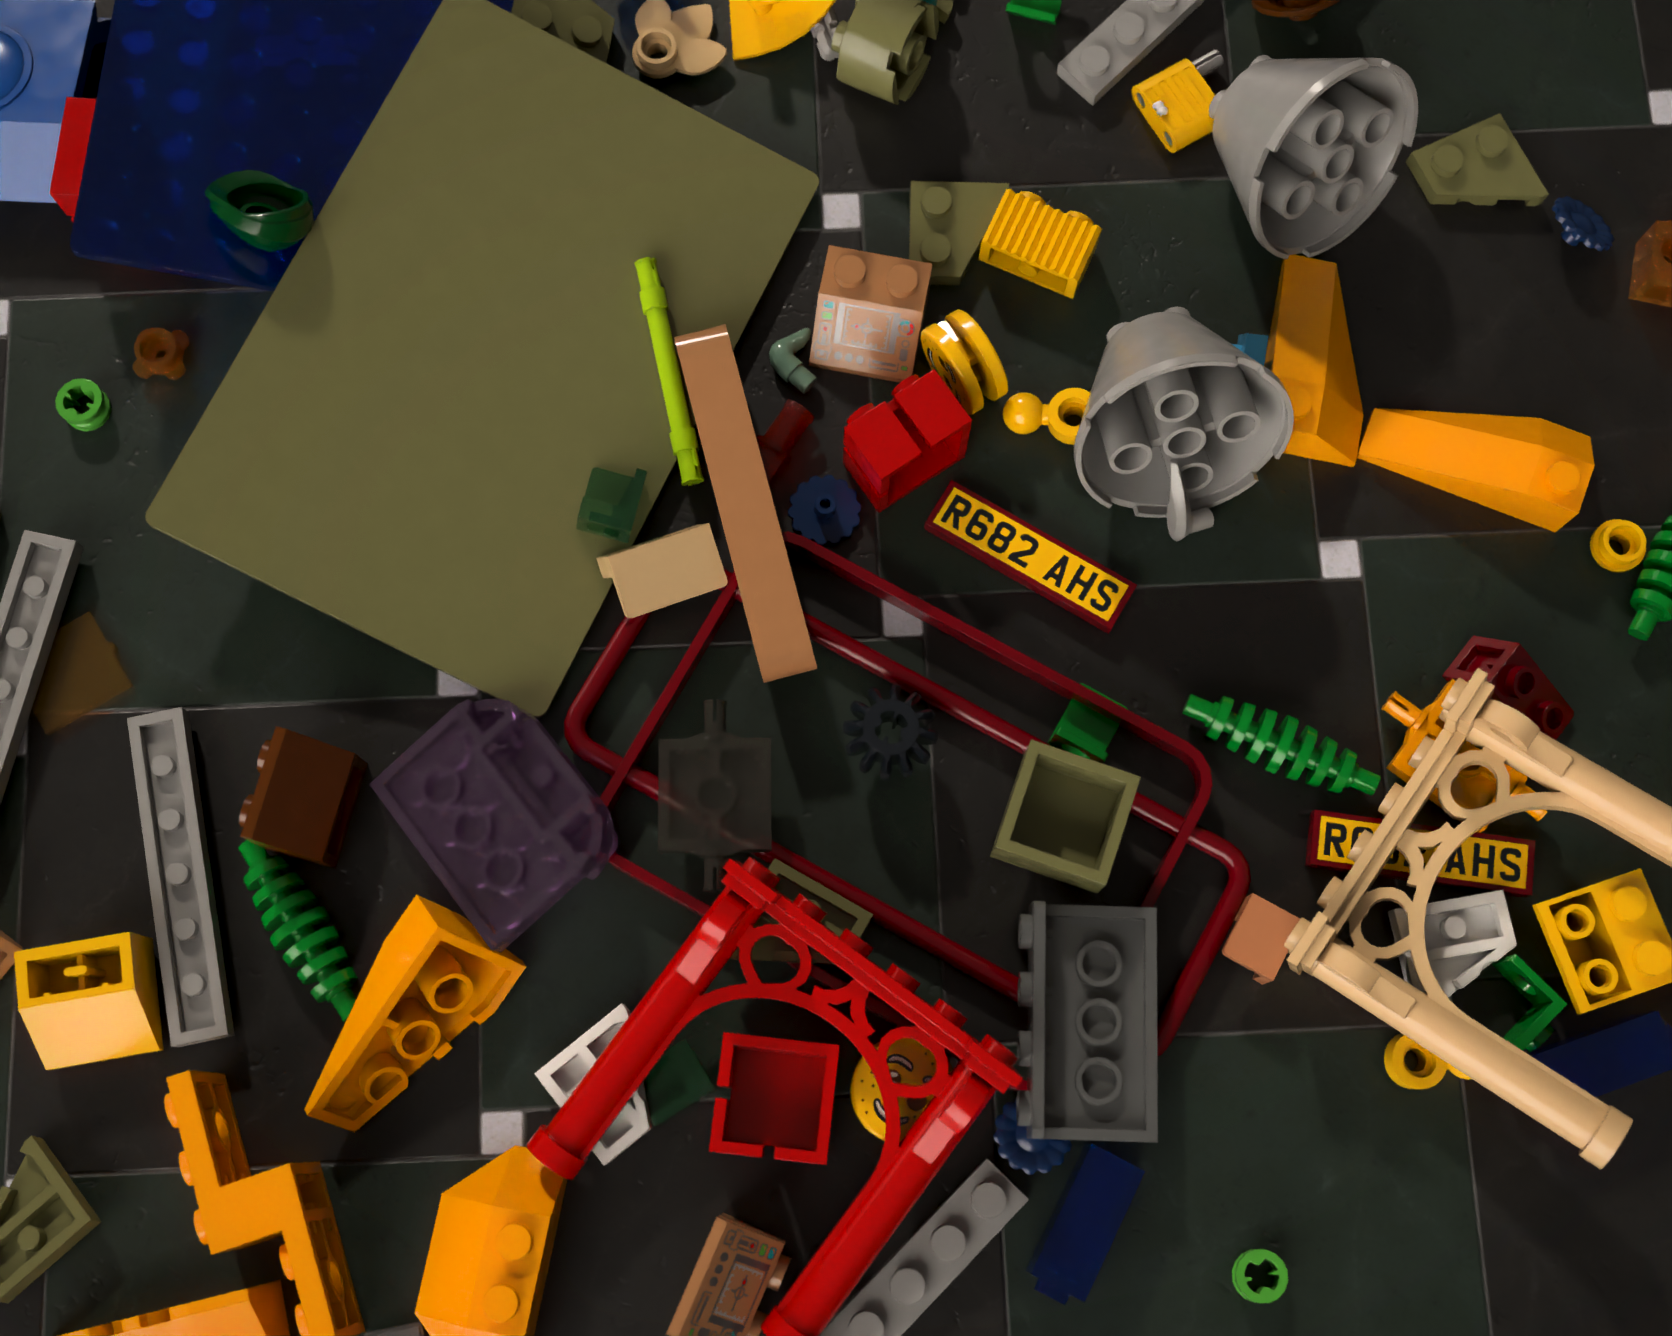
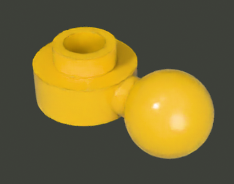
(1026, 413)
(1429, 1068)

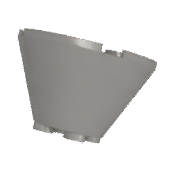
(1313, 145)
(1183, 396)

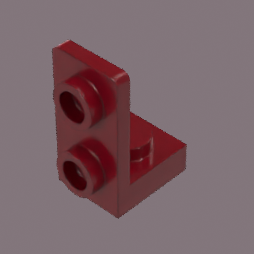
(1516, 681)

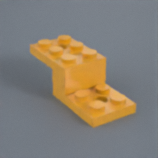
(250, 1209)

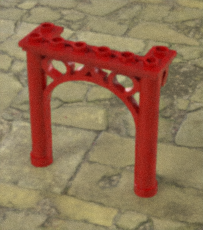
(678, 998)

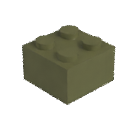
(1065, 816)

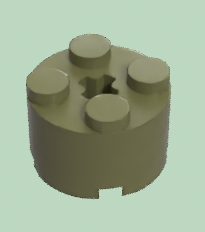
(885, 46)

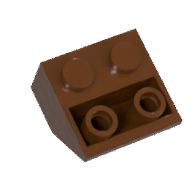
(302, 798)

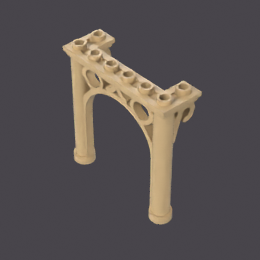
(1432, 1017)

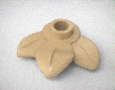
(678, 35)

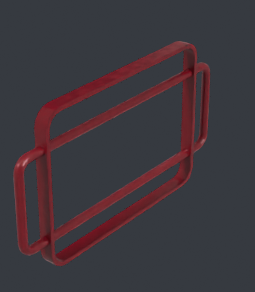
(1184, 829)

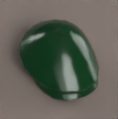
(261, 209)

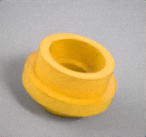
(1628, 535)

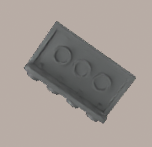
(1089, 1023)

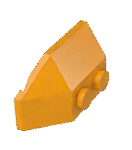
(492, 1249)

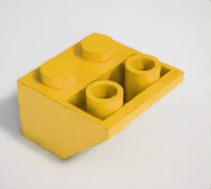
(1607, 940)
(90, 999)

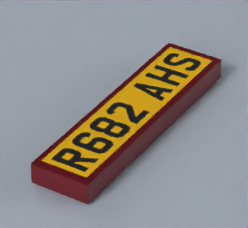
(1030, 556)
(1478, 864)

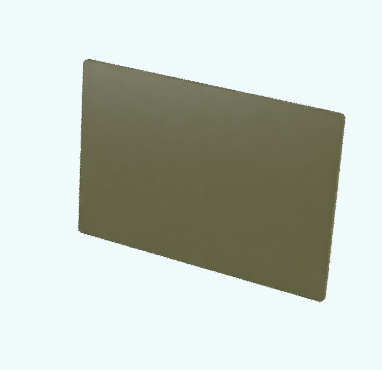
(477, 345)

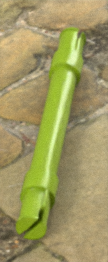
(682, 435)

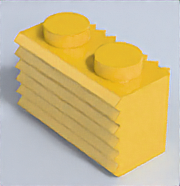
(1040, 242)

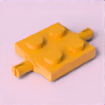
(1475, 783)

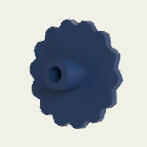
(1582, 224)
(824, 510)
(1026, 1152)

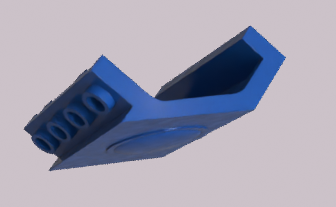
(41, 63)

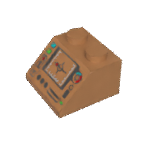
(869, 314)
(730, 1281)

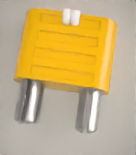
(1179, 101)

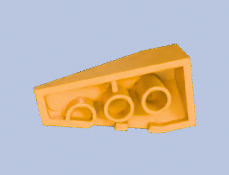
(1315, 361)
(1494, 460)
(417, 998)
(238, 1313)

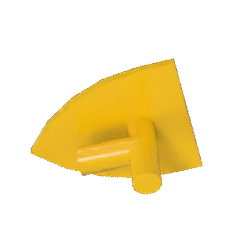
(771, 24)

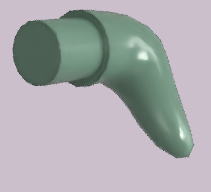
(787, 365)

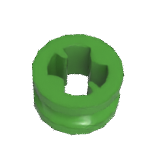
(95, 416)
(1262, 1294)

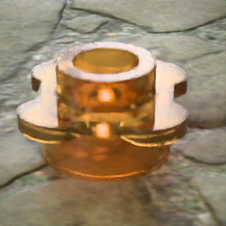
(150, 343)

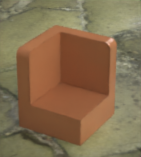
(1260, 937)

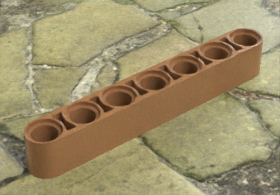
(745, 504)

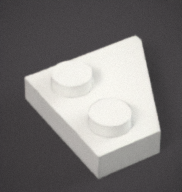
(1459, 938)

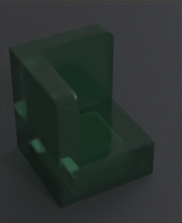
(610, 503)
(676, 1083)

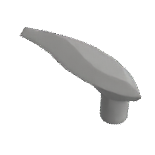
(1180, 518)

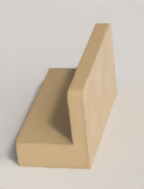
(665, 570)

